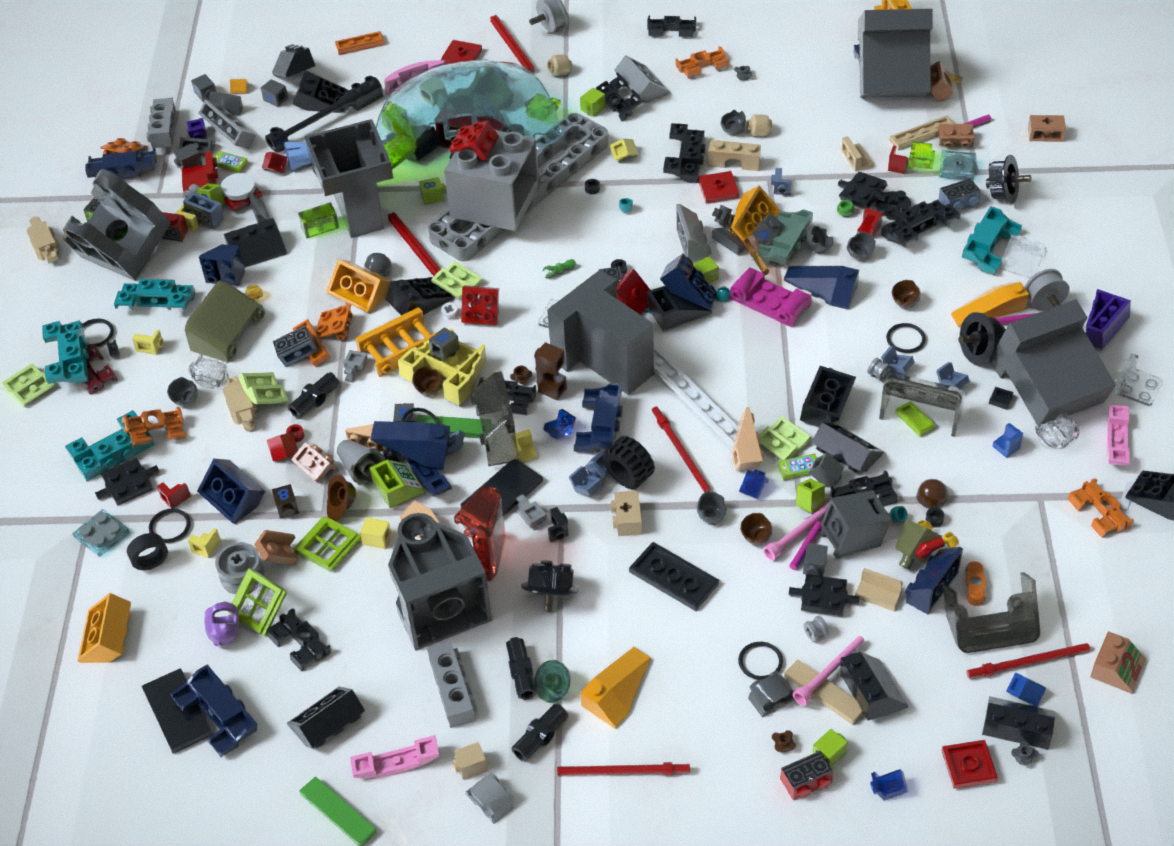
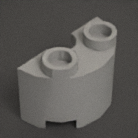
(491, 797)

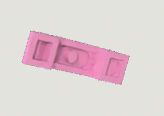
(407, 72)
(1118, 435)
(395, 761)

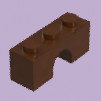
(548, 363)

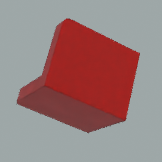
(274, 162)
(897, 163)
(871, 221)
(282, 446)
(175, 495)

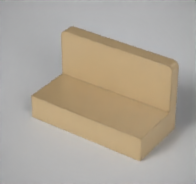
(855, 154)
(879, 589)

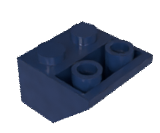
(223, 264)

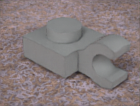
(354, 361)
(530, 513)

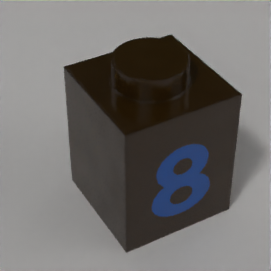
(285, 501)

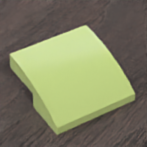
(455, 278)
(26, 384)
(263, 388)
(783, 439)

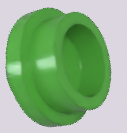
(845, 208)

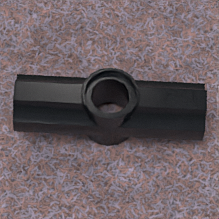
(313, 395)
(520, 668)
(539, 732)

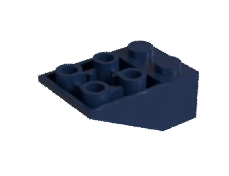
(688, 282)

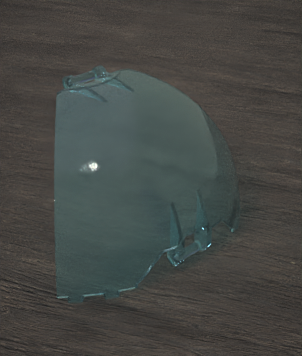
(474, 90)

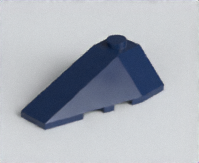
(830, 283)
(414, 440)

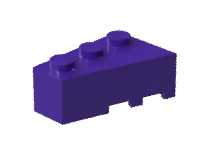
(1106, 317)

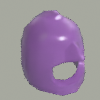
(222, 629)

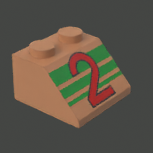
(1118, 663)

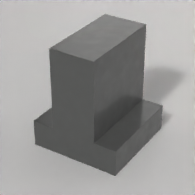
(895, 52)
(350, 166)
(603, 333)
(1053, 363)

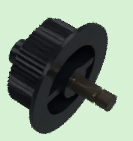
(1005, 179)
(980, 337)
(550, 581)

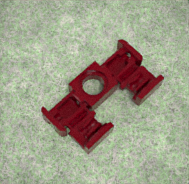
(100, 376)

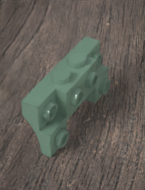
(788, 239)

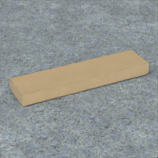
(918, 133)
(826, 693)

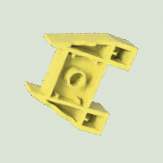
(460, 368)

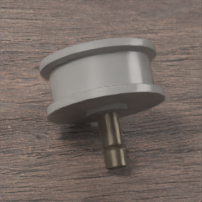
(551, 14)
(1047, 289)

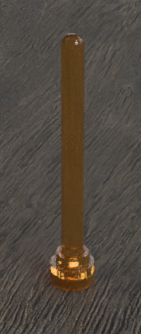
(753, 253)

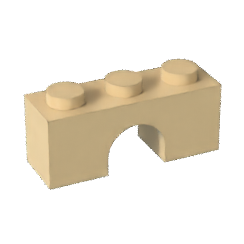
(746, 153)

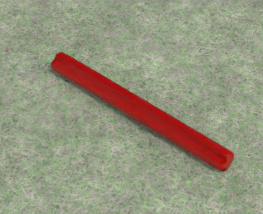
(511, 42)
(414, 244)

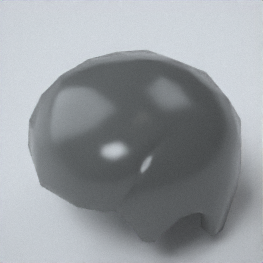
(733, 122)
(818, 239)
(861, 245)
(378, 263)
(182, 391)
(711, 507)

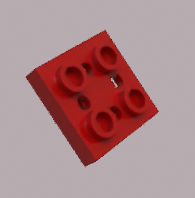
(488, 298)

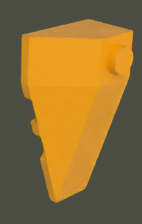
(751, 210)
(995, 302)
(613, 689)

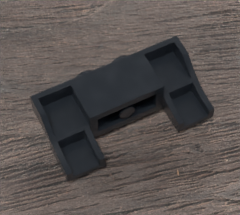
(690, 155)
(917, 220)

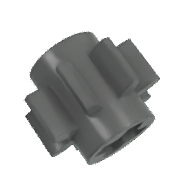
(723, 215)

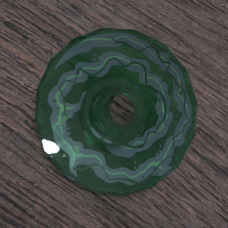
(545, 681)

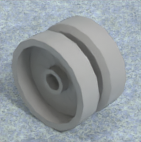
(234, 562)

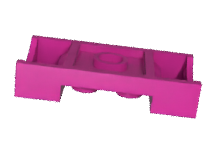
(768, 298)

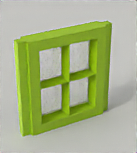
(327, 543)
(258, 601)

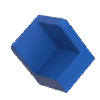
(1009, 441)
(1026, 689)

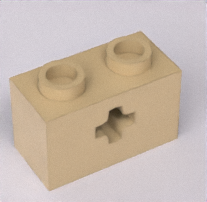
(627, 513)

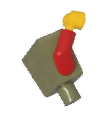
(919, 541)

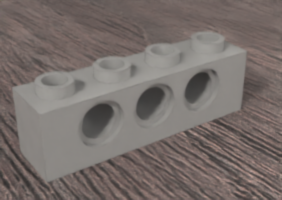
(161, 123)
(227, 124)
(456, 712)

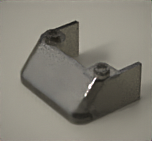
(923, 392)
(496, 420)
(997, 630)

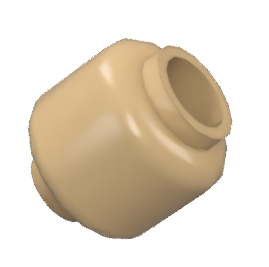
(559, 65)
(759, 125)

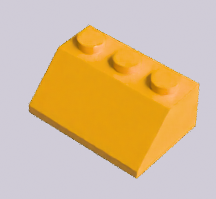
(357, 285)
(105, 630)

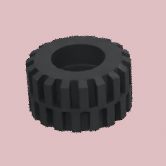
(628, 462)

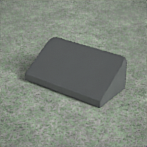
(230, 102)
(201, 145)
(258, 208)
(728, 240)

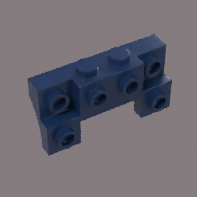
(122, 164)
(605, 418)
(220, 705)

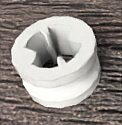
(449, 306)

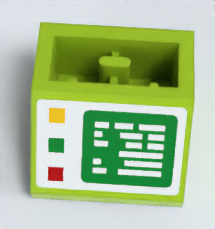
(395, 482)

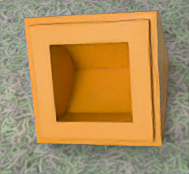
(238, 86)

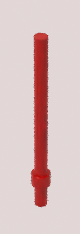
(664, 423)
(989, 669)
(666, 768)

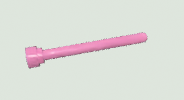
(774, 549)
(804, 694)

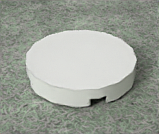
(238, 186)

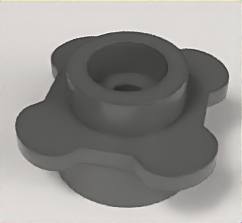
(743, 72)
(1024, 759)

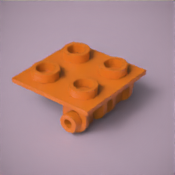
(121, 145)
(335, 322)

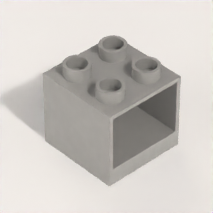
(497, 188)

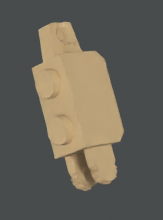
(42, 240)
(239, 404)

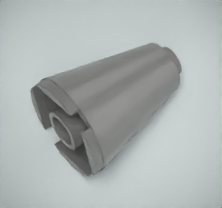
(358, 460)

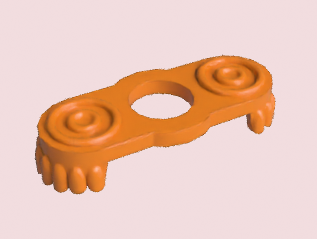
(976, 594)

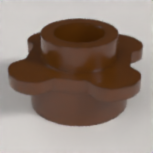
(521, 374)
(783, 746)

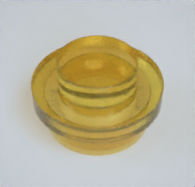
(254, 292)

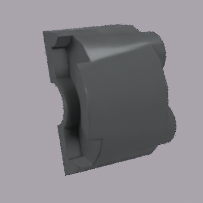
(770, 693)

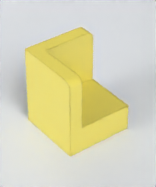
(623, 148)
(525, 446)
(375, 533)
(205, 543)

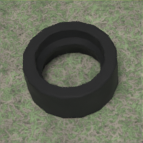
(150, 560)

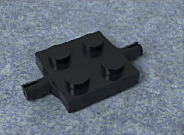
(863, 190)
(127, 481)
(824, 595)

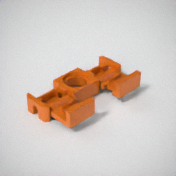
(692, 66)
(139, 429)
(1111, 515)

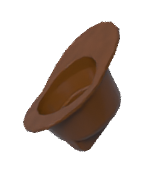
(340, 497)

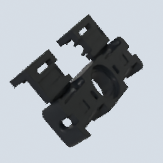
(685, 27)
(611, 92)
(520, 395)
(881, 484)
(310, 646)

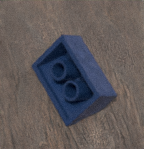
(230, 490)
(929, 582)

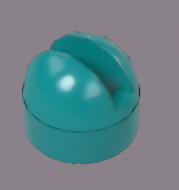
(625, 205)
(723, 294)
(898, 514)

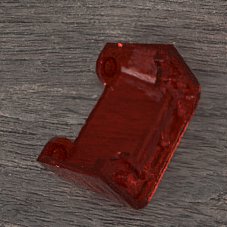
(485, 525)

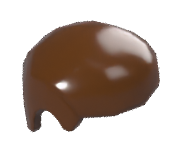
(906, 293)
(427, 381)
(932, 493)
(756, 528)

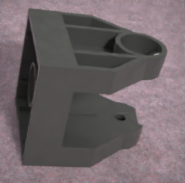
(118, 209)
(437, 581)

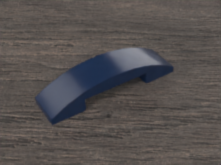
(429, 478)

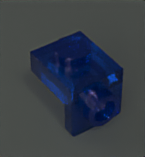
(561, 426)
(753, 483)
(889, 784)

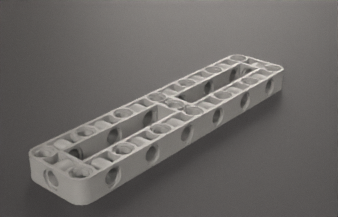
(592, 141)

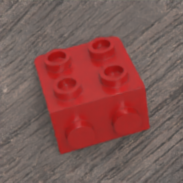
(478, 136)
(201, 174)

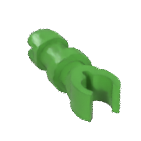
(559, 267)

